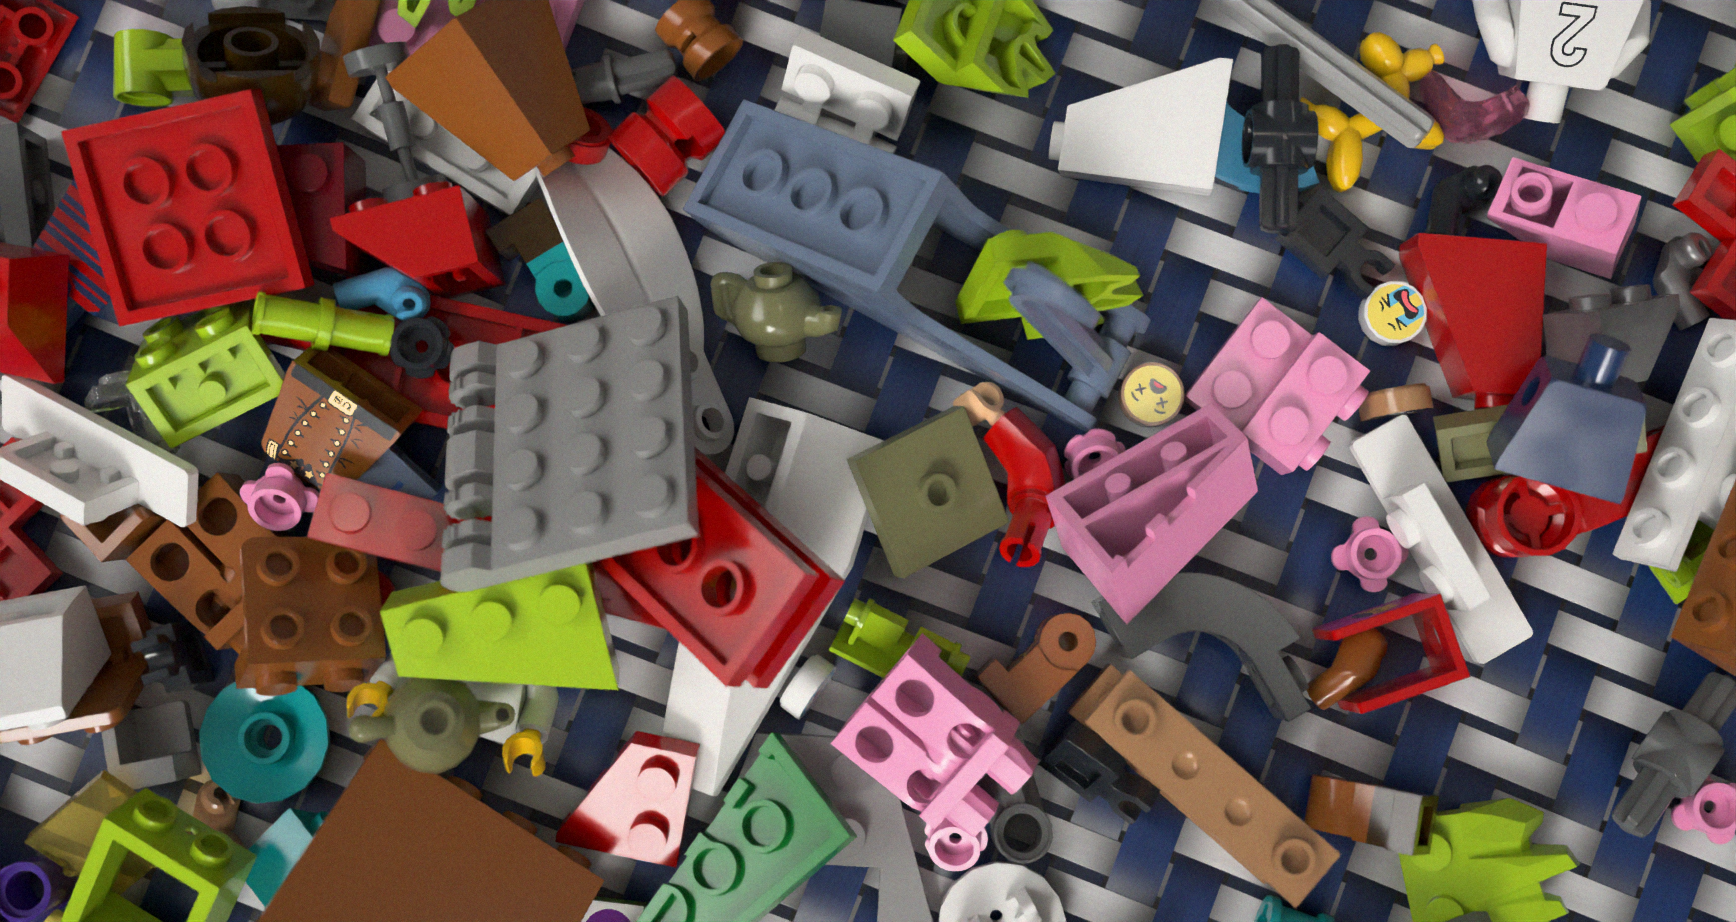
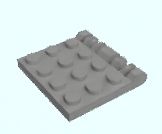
(577, 454)

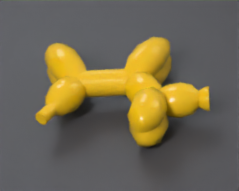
(1385, 60)

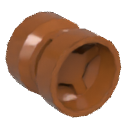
(698, 37)

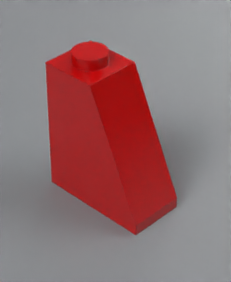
(1480, 310)

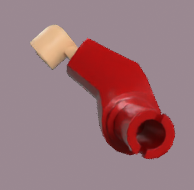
(1030, 464)

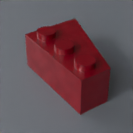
(323, 185)

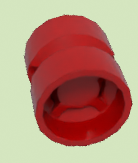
(667, 135)
(1523, 517)

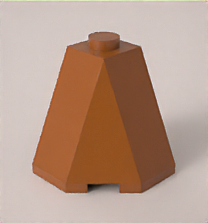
(499, 85)

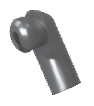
(1676, 273)

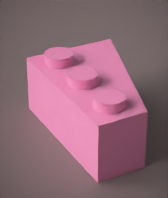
(1154, 507)

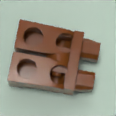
(200, 562)

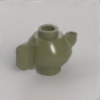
(773, 310)
(432, 723)

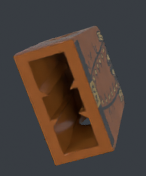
(334, 418)

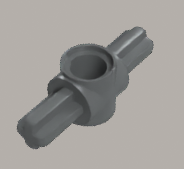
(1677, 755)

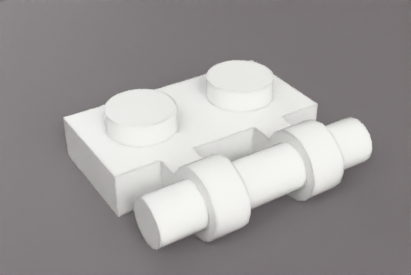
(849, 86)

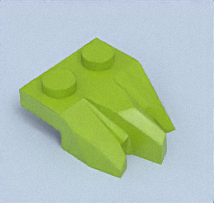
(978, 43)
(1091, 272)
(1486, 863)

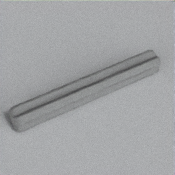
(1334, 69)

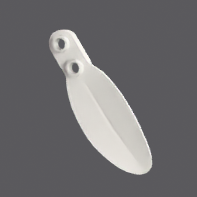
(633, 257)

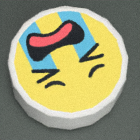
(1392, 313)

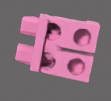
(934, 739)

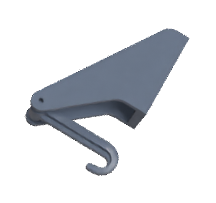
(852, 228)

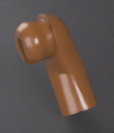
(1353, 666)

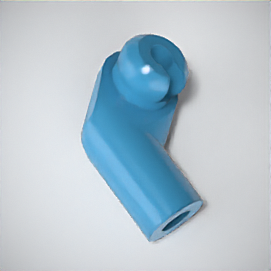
(387, 290)

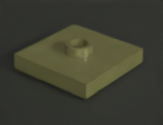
(928, 491)

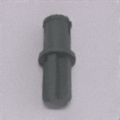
(612, 78)

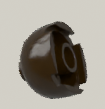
(253, 50)

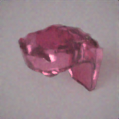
(1468, 120)

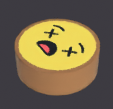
(1151, 394)

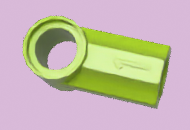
(148, 68)

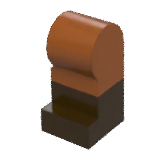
(1372, 813)

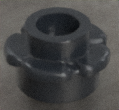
(405, 342)

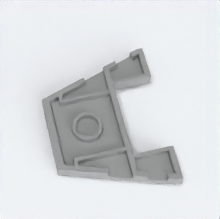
(874, 817)

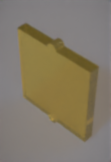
(72, 828)

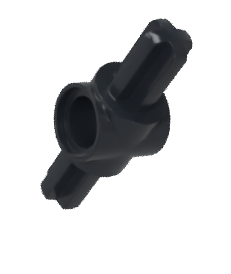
(1279, 139)

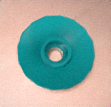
(242, 761)

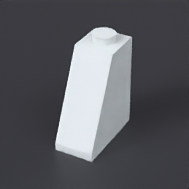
(1148, 133)

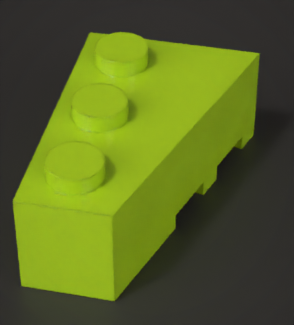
(514, 632)

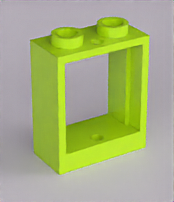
(156, 832)

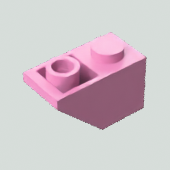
(1576, 217)

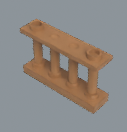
(1204, 783)

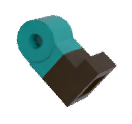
(539, 242)

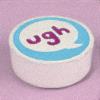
(807, 686)

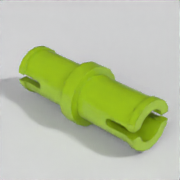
(322, 324)

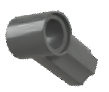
(1023, 801)

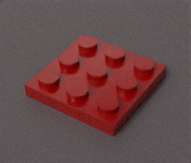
(188, 207)

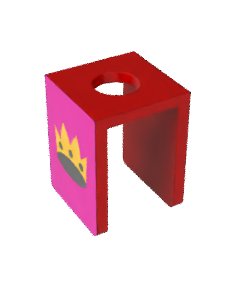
(1445, 660)

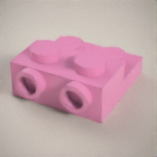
(1280, 387)

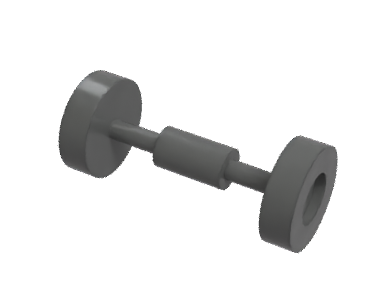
(378, 61)

